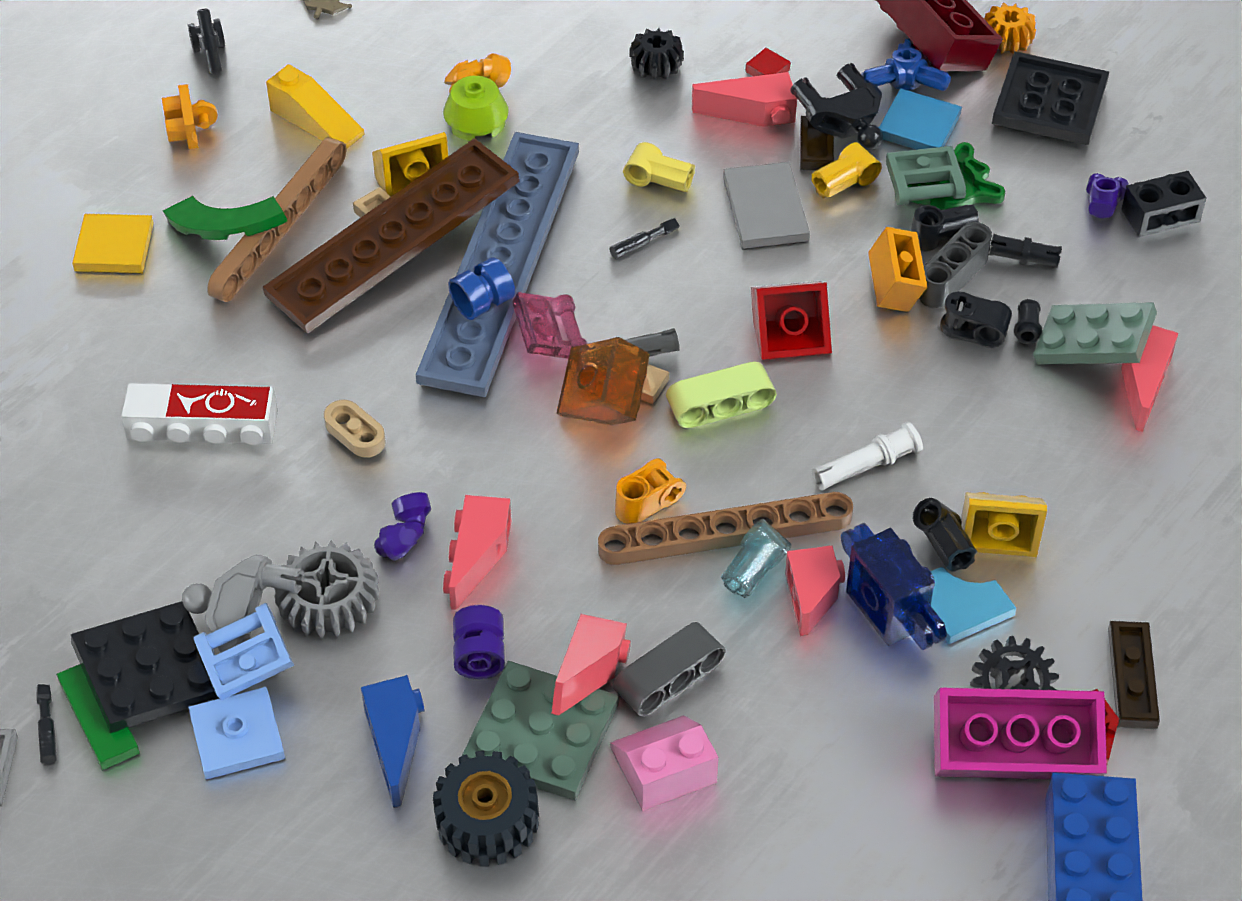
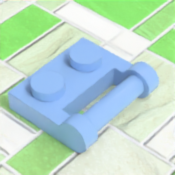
(246, 662)

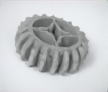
(331, 607)

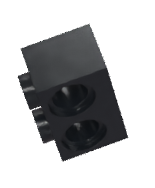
(1163, 203)

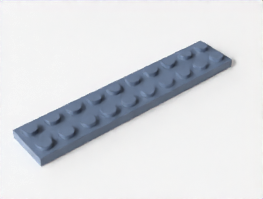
(514, 230)

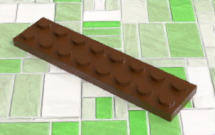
(390, 235)

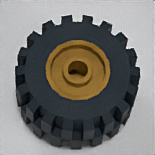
(486, 808)

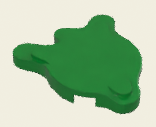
(974, 176)

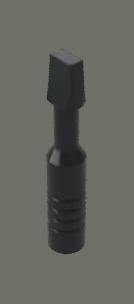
(642, 238)
(45, 726)

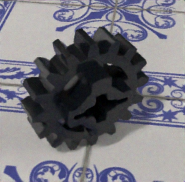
(1003, 669)

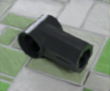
(939, 224)
(945, 533)

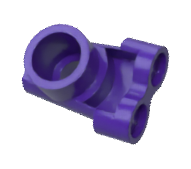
(1105, 194)

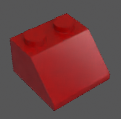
(791, 319)

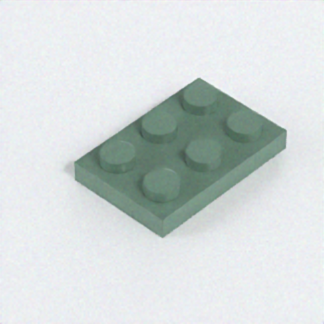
(1095, 333)

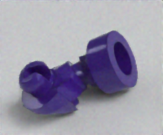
(398, 539)

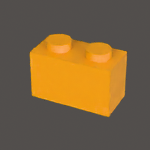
(897, 269)

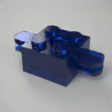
(891, 587)

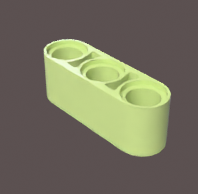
(721, 394)

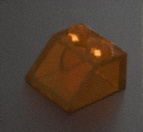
(604, 382)

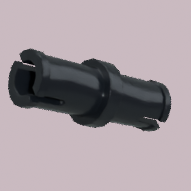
(1025, 250)

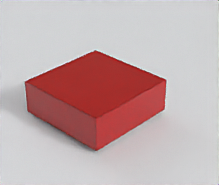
(767, 63)

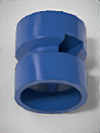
(478, 289)

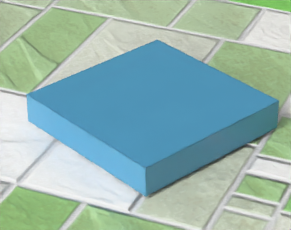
(919, 121)

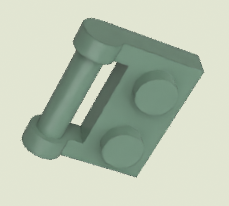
(923, 167)

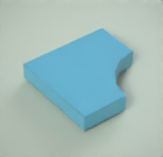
(968, 605)

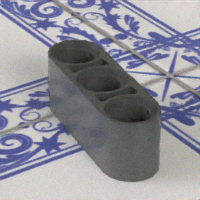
(956, 263)
(669, 669)

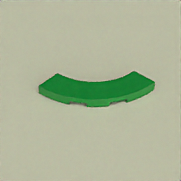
(218, 223)

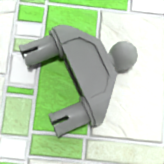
(239, 593)

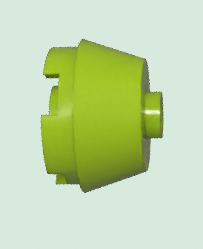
(475, 108)

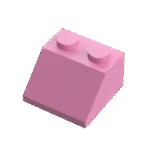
(667, 761)

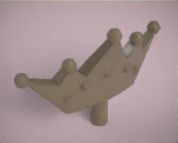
(327, 6)

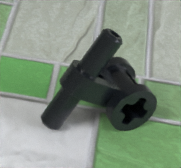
(207, 37)

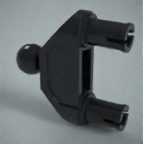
(844, 113)

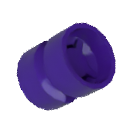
(478, 642)

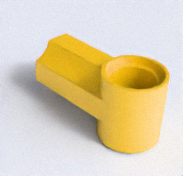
(852, 166)

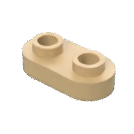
(361, 432)

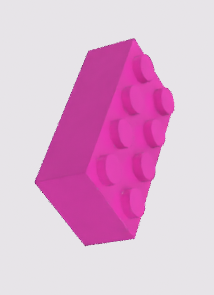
(1018, 733)

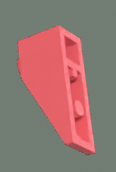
(749, 100)
(1145, 378)
(590, 660)

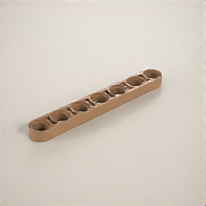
(293, 200)
(711, 539)

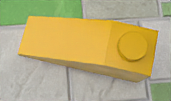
(310, 107)

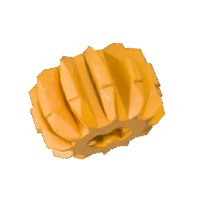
(1013, 25)

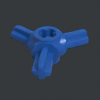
(907, 71)

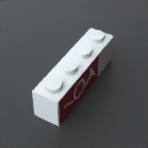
(199, 413)

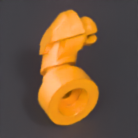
(493, 67)

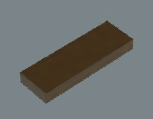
(1133, 674)

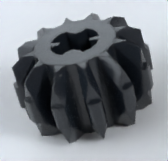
(656, 53)

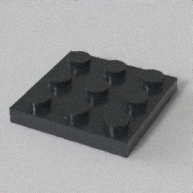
(1050, 98)
(144, 666)

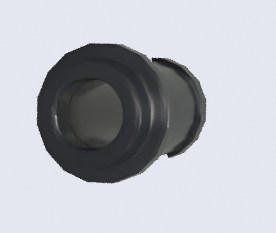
(1028, 327)

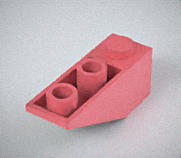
(480, 544)

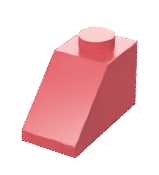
(813, 584)

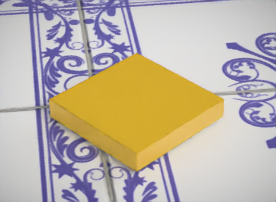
(113, 243)

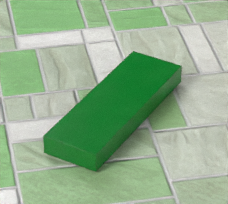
(106, 746)

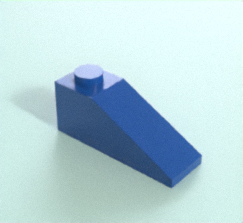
(395, 728)

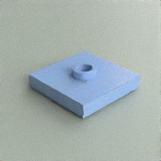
(236, 733)

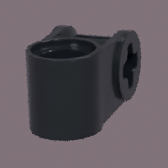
(978, 322)

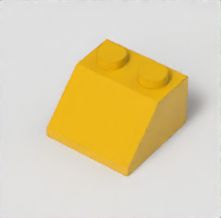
(407, 161)
(1004, 523)

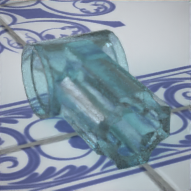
(761, 551)

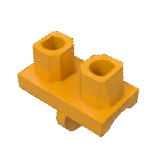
(183, 116)

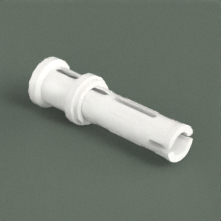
(882, 451)

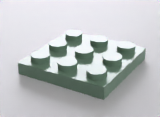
(551, 746)

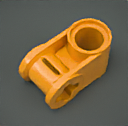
(647, 492)

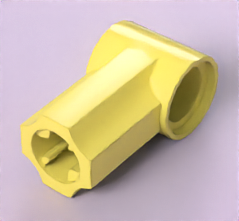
(650, 165)

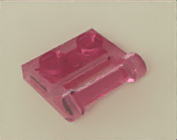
(540, 327)

